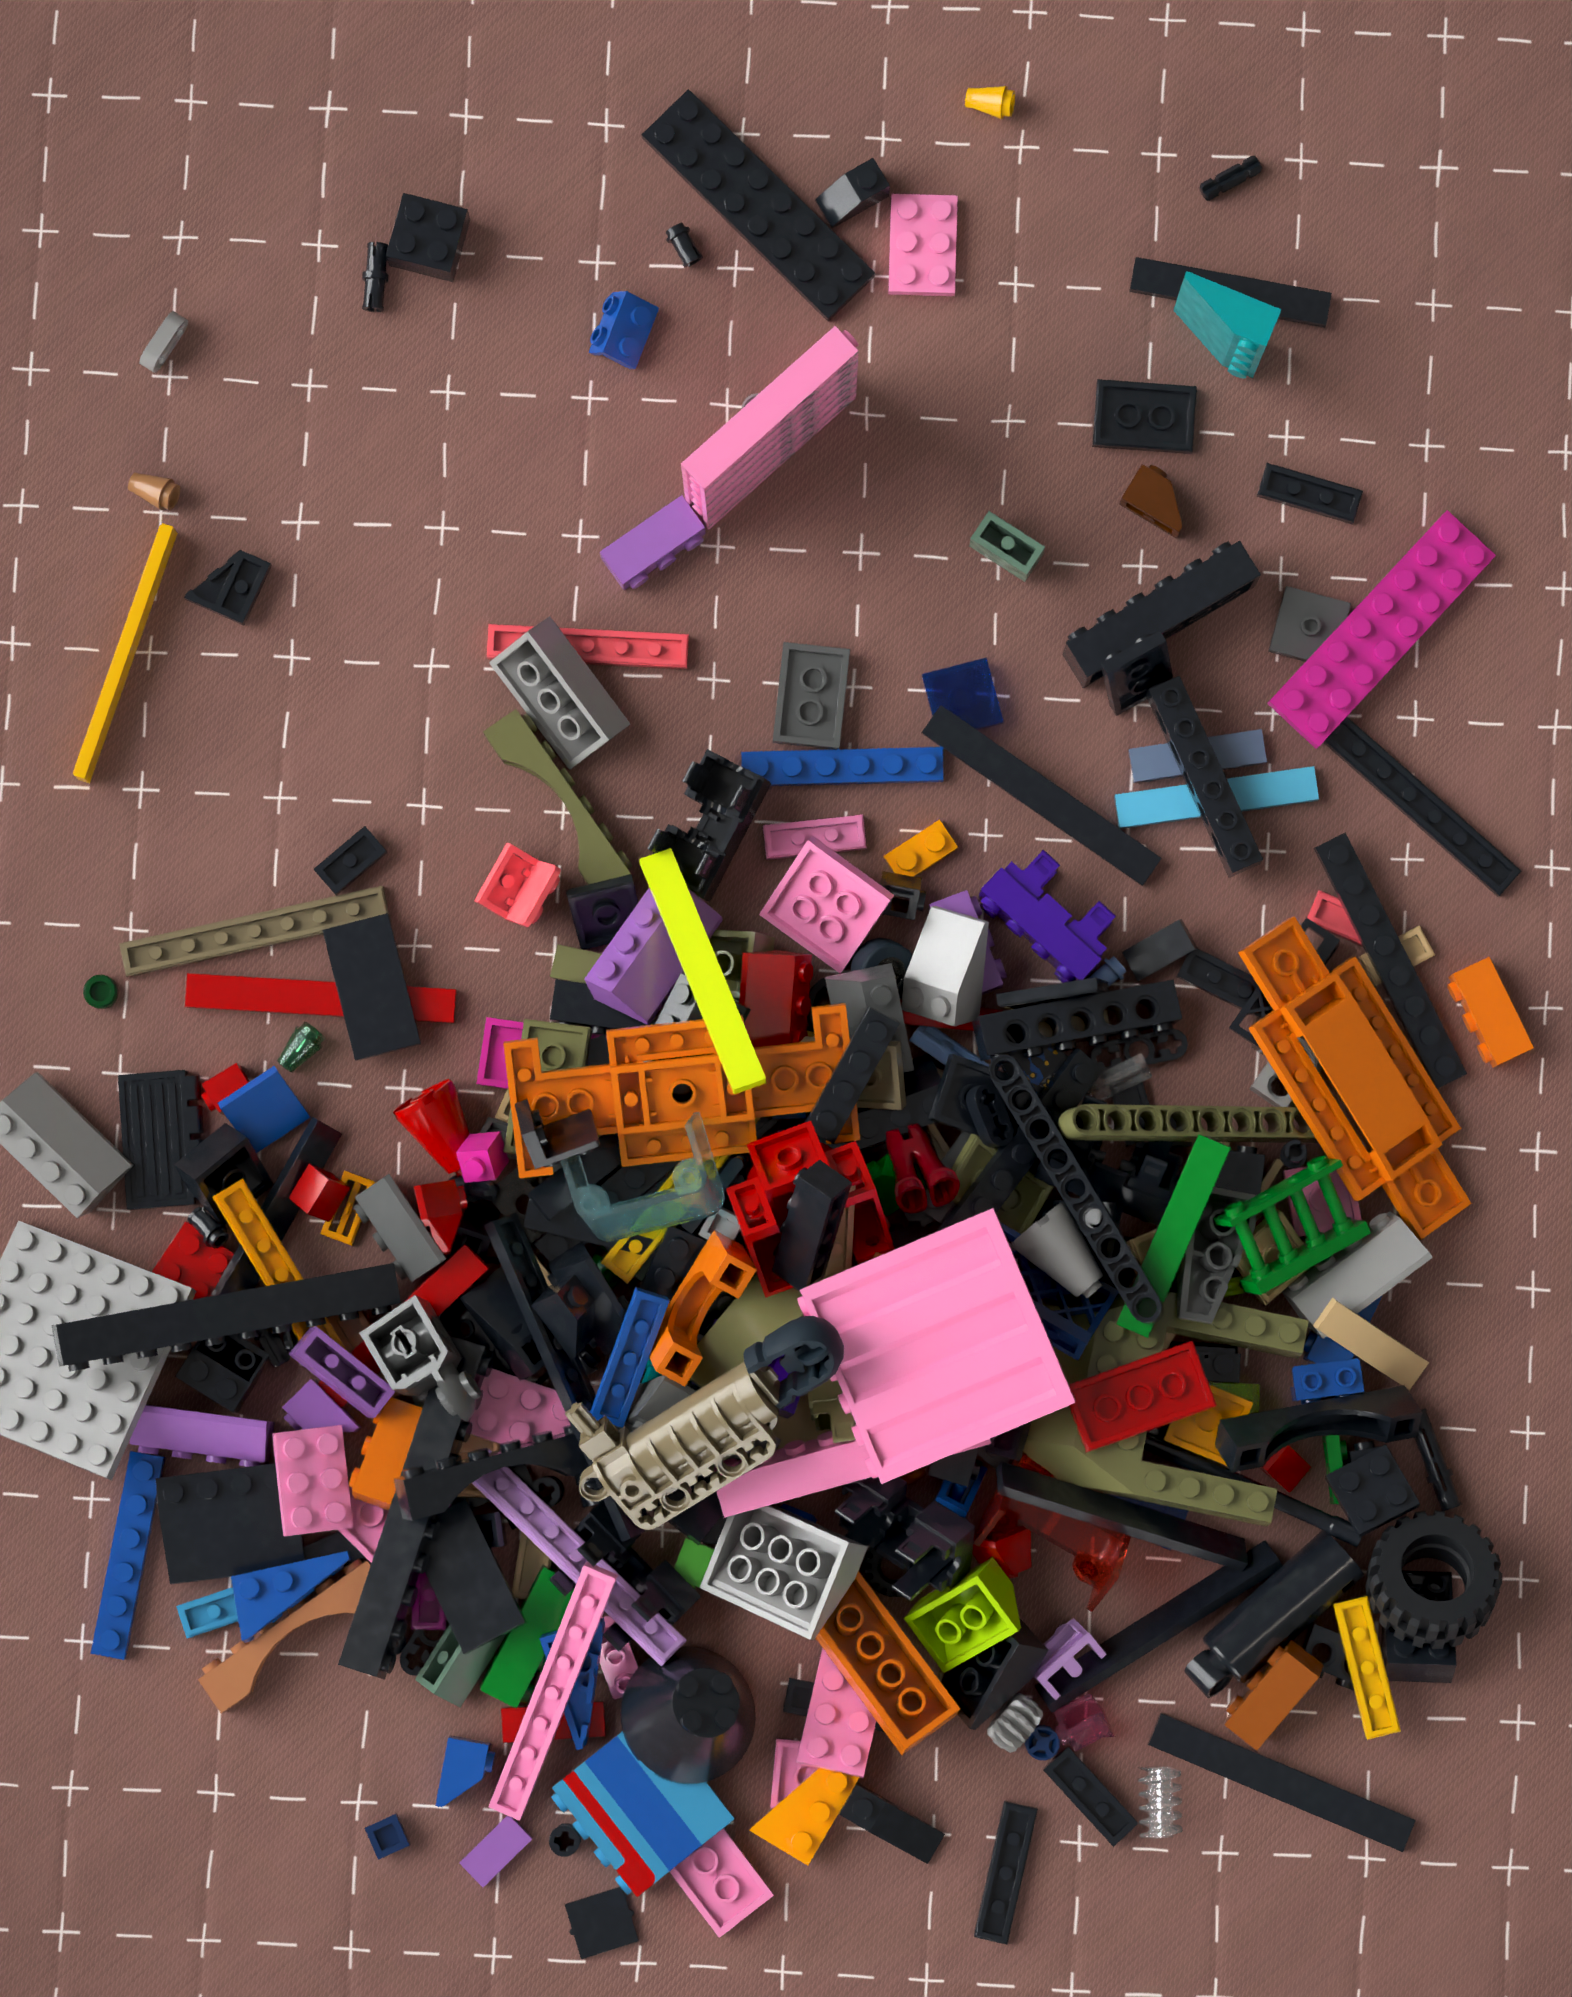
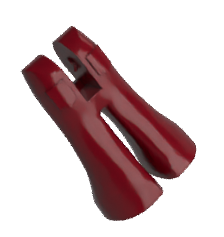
(909, 1191)

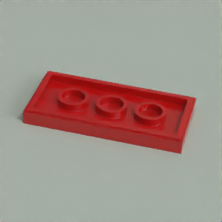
(1140, 1396)

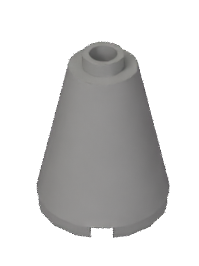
(1061, 1251)

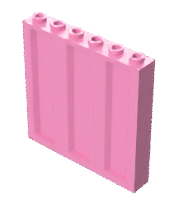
(938, 1346)

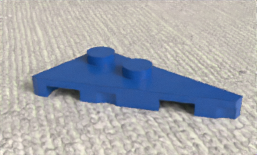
(269, 1592)
(580, 1704)

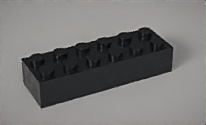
(1168, 608)

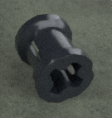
(556, 1845)

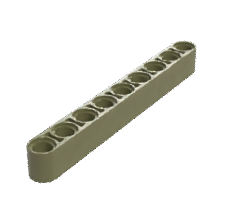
(1187, 1123)

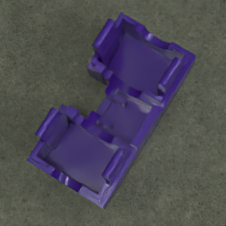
(1017, 900)

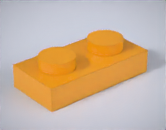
(921, 851)

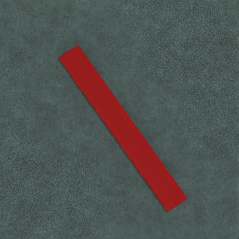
(300, 997)

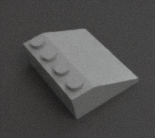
(783, 1568)

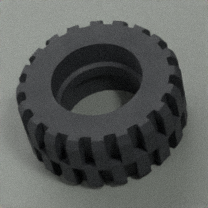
(1442, 1540)

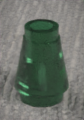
(301, 1046)

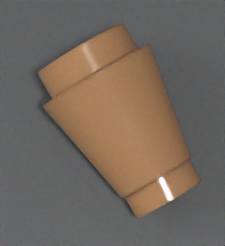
(155, 490)

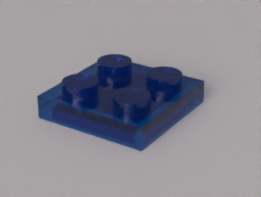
(966, 692)

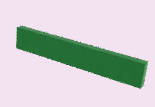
(1177, 1227)

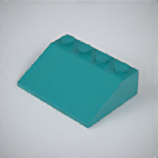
(1226, 323)

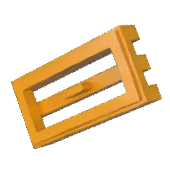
(338, 1235)

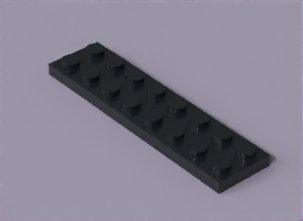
(758, 205)

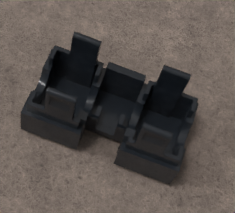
(729, 803)
(1138, 1185)
(927, 1541)
(660, 1589)

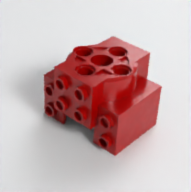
(764, 1196)

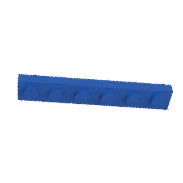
(847, 766)
(127, 1556)

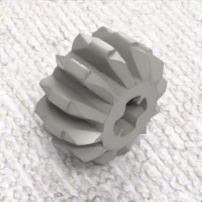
(1014, 1722)

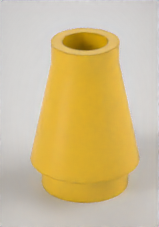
(991, 100)

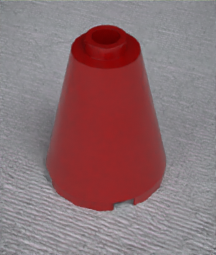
(436, 1123)

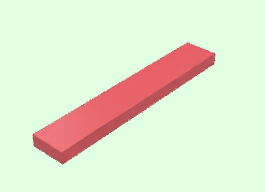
(607, 646)

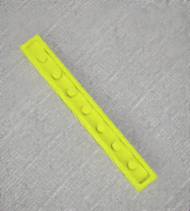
(702, 971)

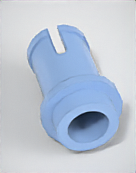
(1110, 971)

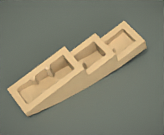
(1370, 1344)

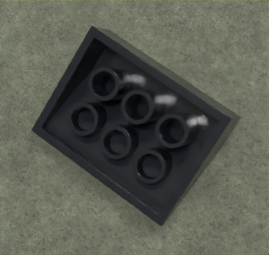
(223, 1524)

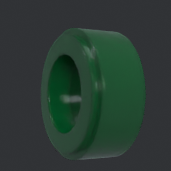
(100, 992)

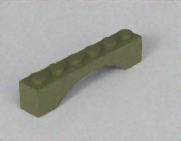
(518, 747)

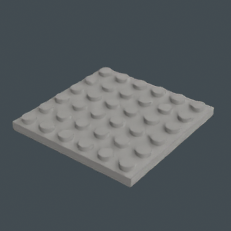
(84, 1412)

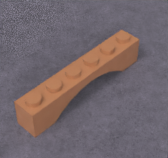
(236, 1677)

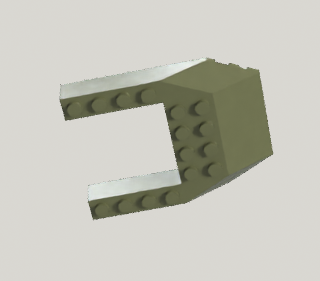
(1118, 1467)

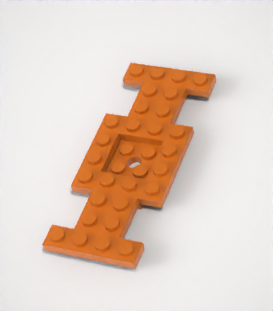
(638, 1098)

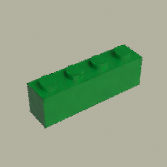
(521, 1649)

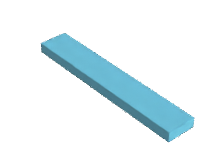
(1250, 791)

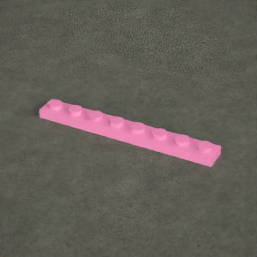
(553, 1690)

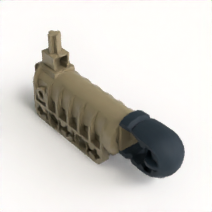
(706, 1426)

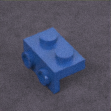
(623, 328)
(1326, 1380)

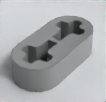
(163, 341)

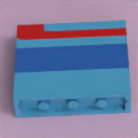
(636, 1817)

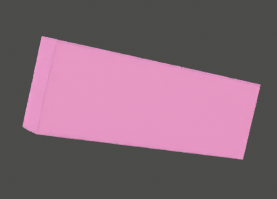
(837, 833)

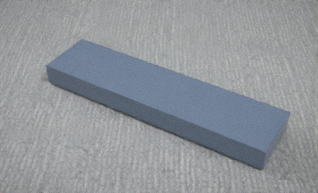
(1231, 750)

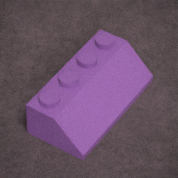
(640, 961)
(203, 1433)

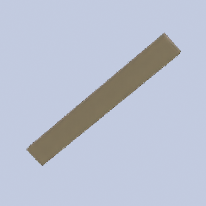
(250, 931)

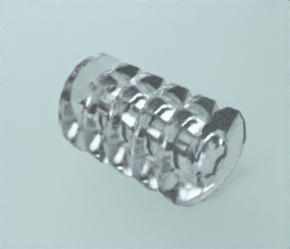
(1160, 1801)

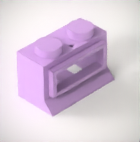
(1061, 1647)

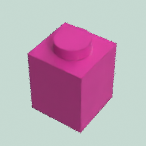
(482, 1157)

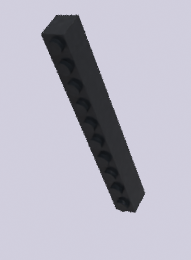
(224, 1315)
(402, 1544)

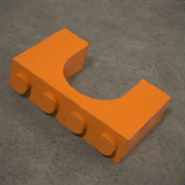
(718, 1268)

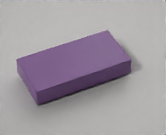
(496, 1850)

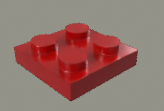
(192, 1262)

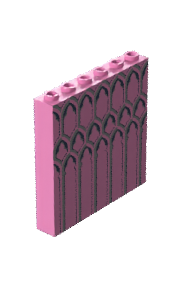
(771, 427)

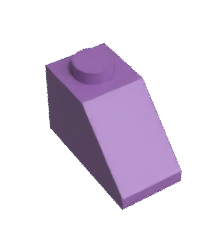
(315, 1408)

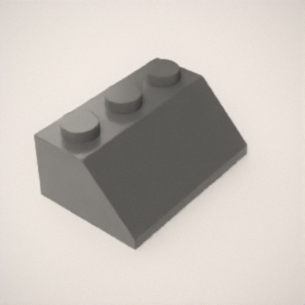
(871, 988)
(398, 1229)

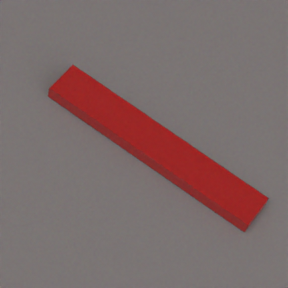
(439, 1289)

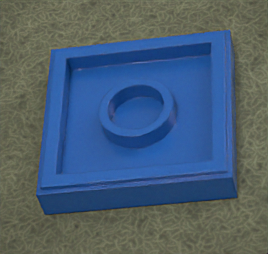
(264, 1109)

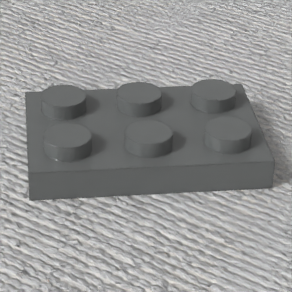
(811, 696)

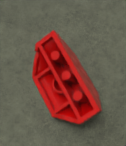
(441, 1211)

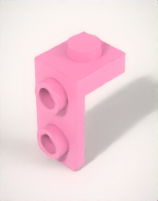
(616, 1666)

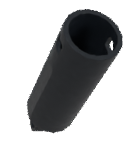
(1274, 1614)

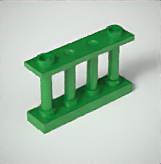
(1317, 1244)

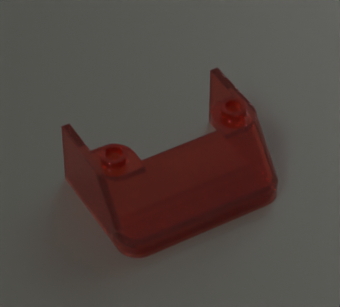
(1096, 1549)

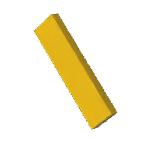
(1366, 1667)

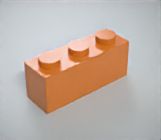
(1489, 1012)
(385, 1453)

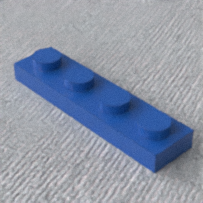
(629, 1356)

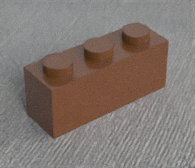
(1272, 1694)

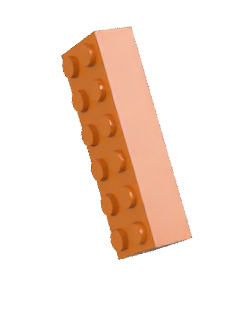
(885, 1668)

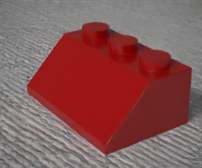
(778, 994)

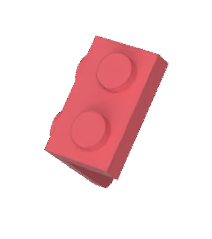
(518, 886)

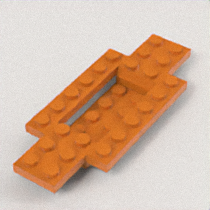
(1369, 1069)

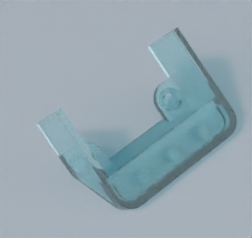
(695, 1195)

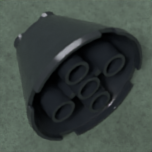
(688, 1716)

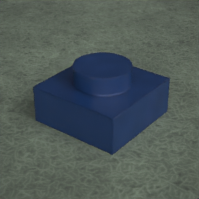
(387, 1836)

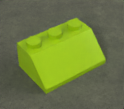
(967, 1617)

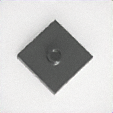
(1305, 622)

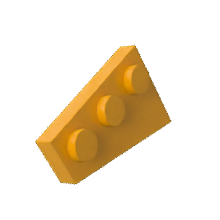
(806, 1814)

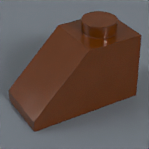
(1153, 499)

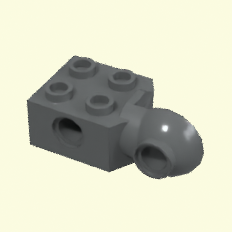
(419, 1355)

